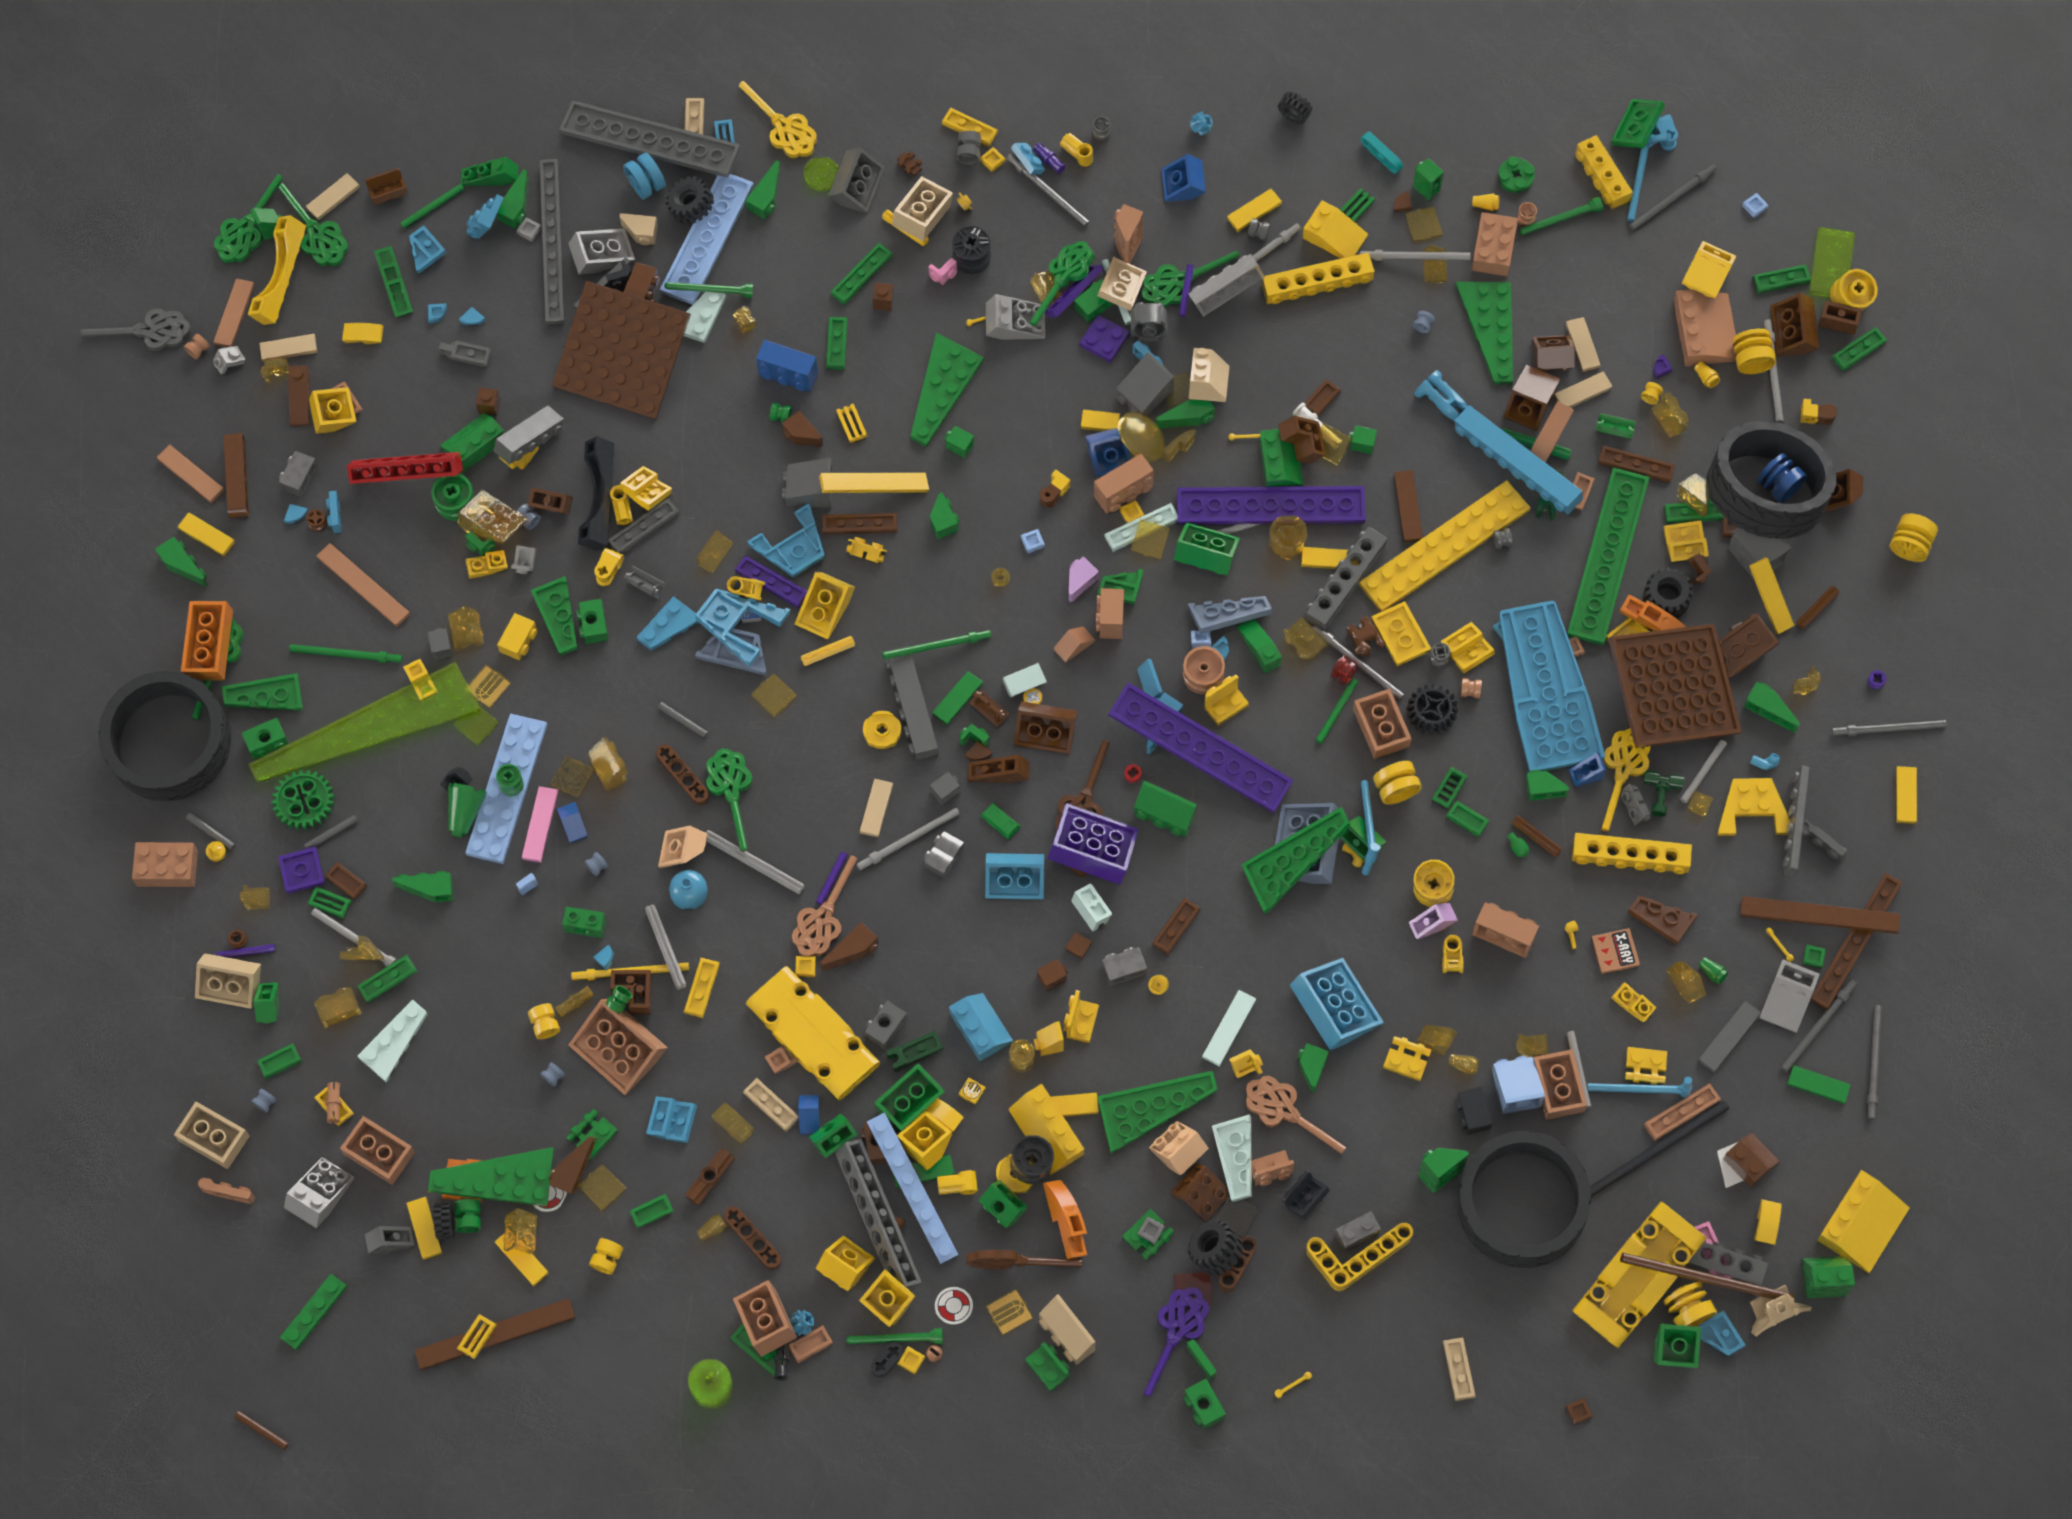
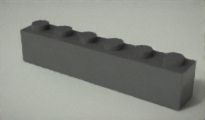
(913, 706)

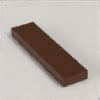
(1636, 464)
(1408, 506)
(859, 523)

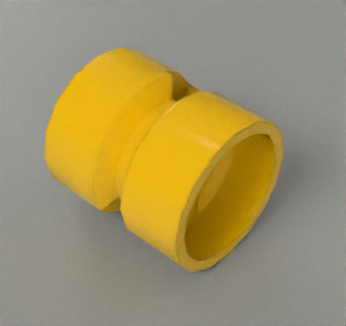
(543, 1020)
(606, 1255)

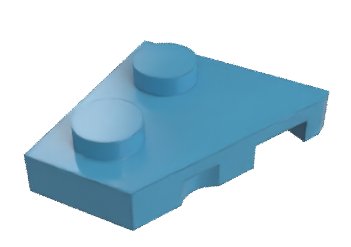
(1721, 1334)

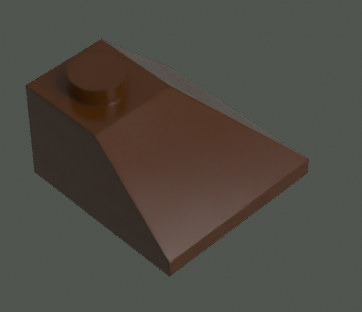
(1847, 489)

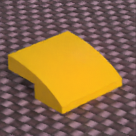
(645, 488)
(1685, 540)
(1468, 647)

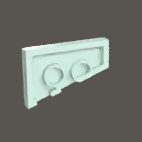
(703, 315)

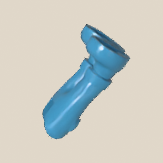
(1443, 405)

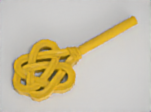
(795, 127)
(1617, 764)

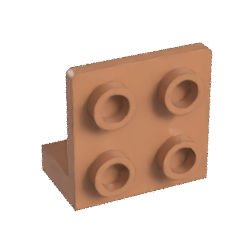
(1271, 1168)

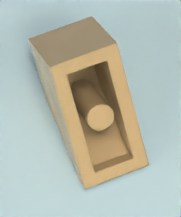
(640, 228)

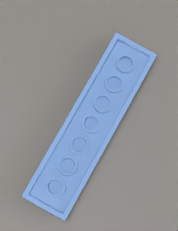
(708, 237)
(500, 812)

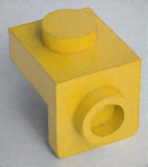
(1246, 1063)

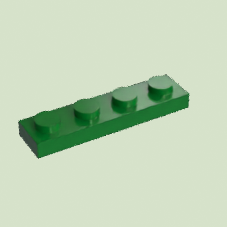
(313, 1312)

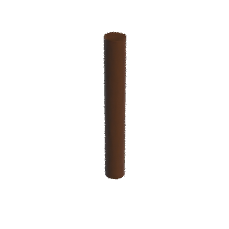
(261, 1430)

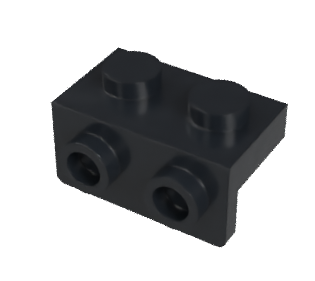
(619, 279)
(1305, 1195)

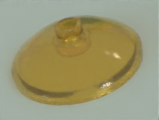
(1141, 435)

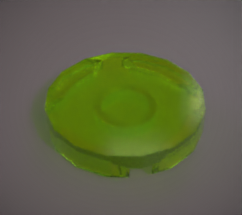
(820, 173)

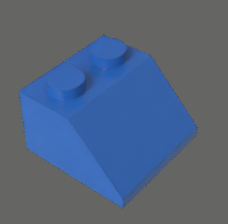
(1183, 179)
(1107, 451)

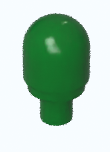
(1518, 845)

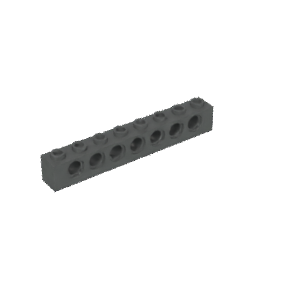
(877, 1213)

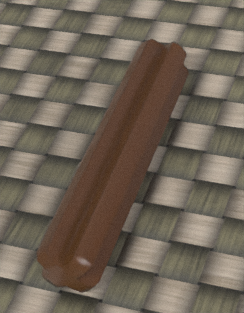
(1817, 607)
(1536, 836)

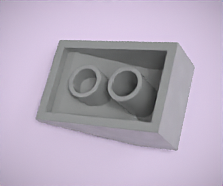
(599, 250)

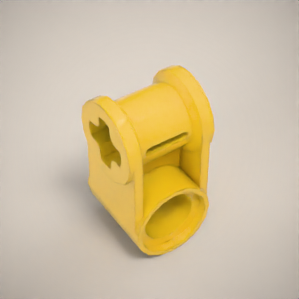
(608, 566)
(749, 587)
(1452, 958)

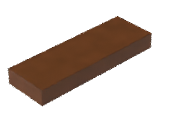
(1176, 926)

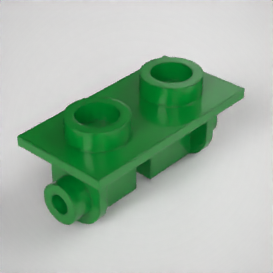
(1615, 425)

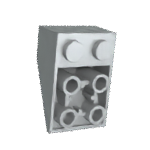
(1010, 319)
(1789, 996)
(318, 1192)

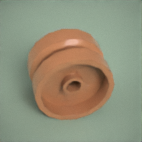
(1203, 669)

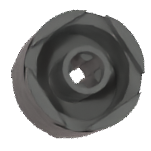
(1149, 322)

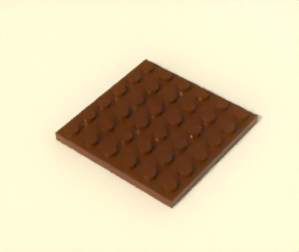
(621, 350)
(1674, 685)

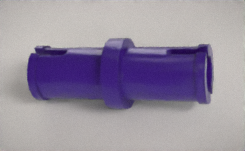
(1049, 158)

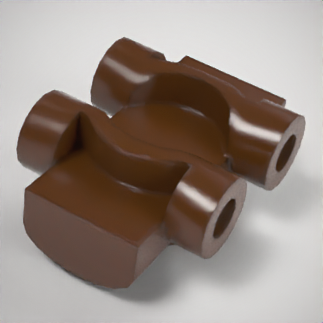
(910, 165)

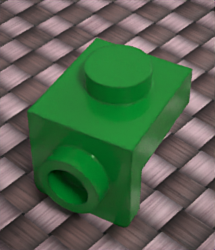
(477, 545)
(975, 734)

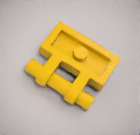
(1646, 1059)
(1406, 1064)

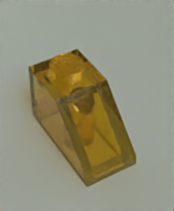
(1694, 493)

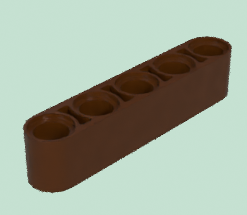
(236, 475)

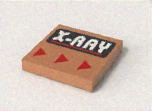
(1615, 951)

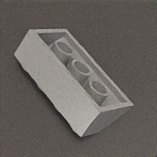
(1226, 285)

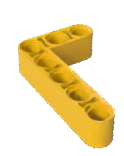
(1360, 1259)

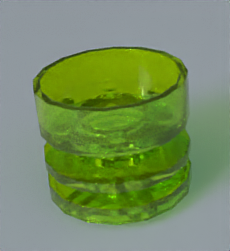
(715, 1393)

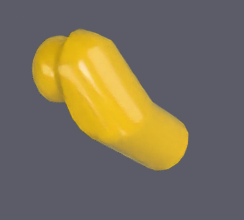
(1357, 861)

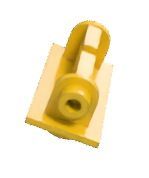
(874, 551)

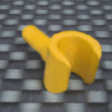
(1570, 928)

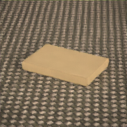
(1122, 283)

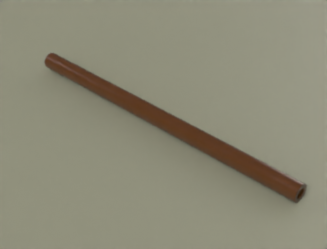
(1701, 1276)

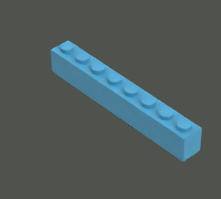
(1518, 460)

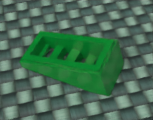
(1452, 771)

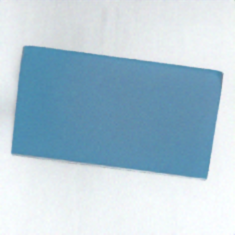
(1149, 679)

